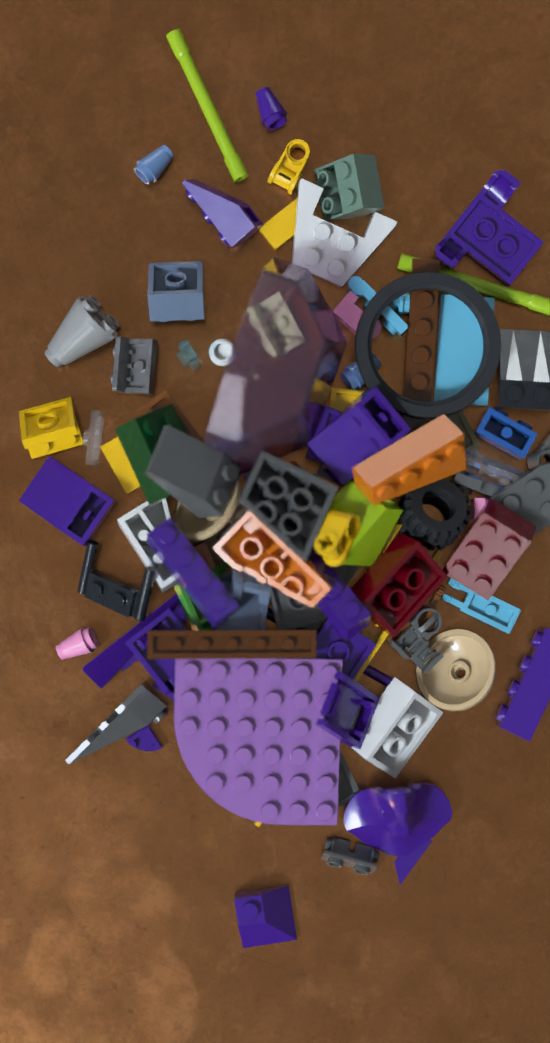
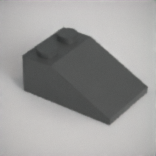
(193, 473)

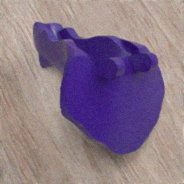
(397, 818)

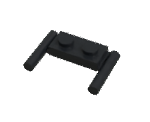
(112, 592)

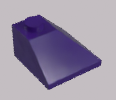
(265, 916)

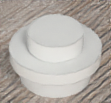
(220, 351)

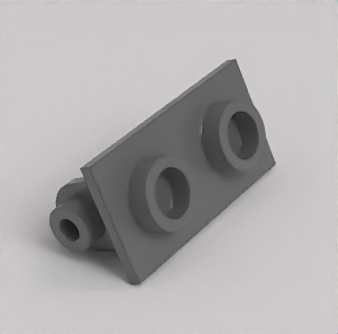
(340, 856)

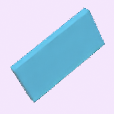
(457, 349)

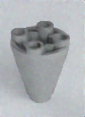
(81, 332)

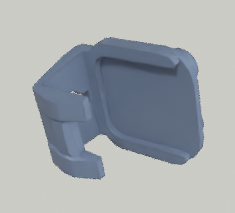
(252, 600)

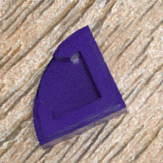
(145, 739)

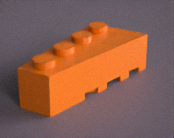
(412, 462)

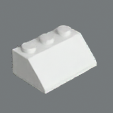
(397, 727)

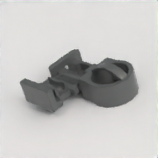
(414, 644)

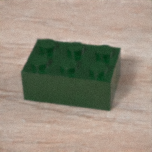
(139, 441)

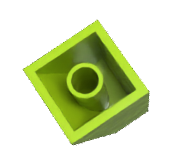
(375, 523)

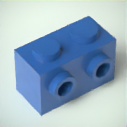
(505, 433)

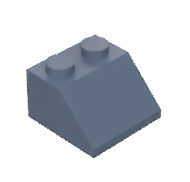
(176, 291)

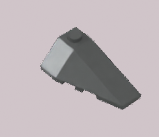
(133, 714)

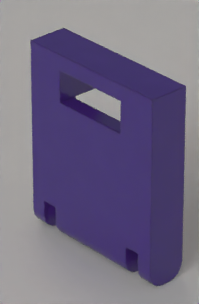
(159, 669)
(341, 707)

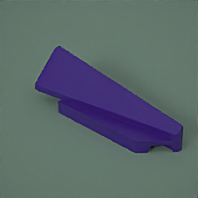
(119, 655)

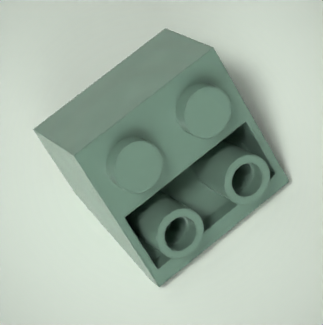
(349, 187)

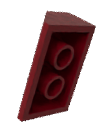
(398, 584)

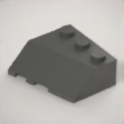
(287, 501)

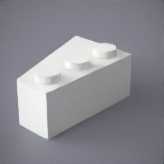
(136, 527)

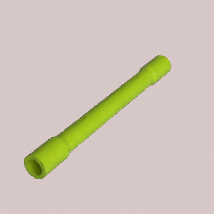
(183, 54)
(531, 301)

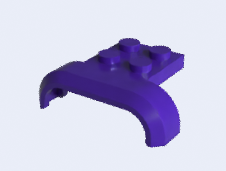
(490, 233)

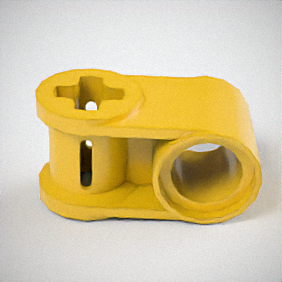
(288, 170)
(336, 534)

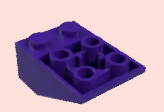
(357, 434)
(67, 501)

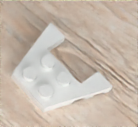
(327, 248)

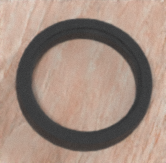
(484, 316)

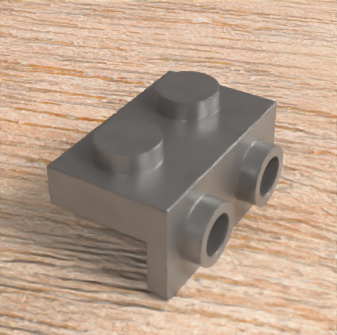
(134, 365)

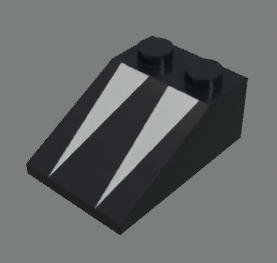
(524, 371)

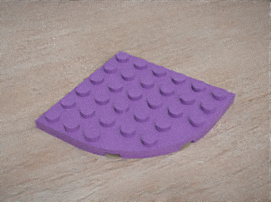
(255, 736)

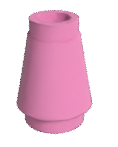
(79, 643)

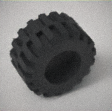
(430, 532)

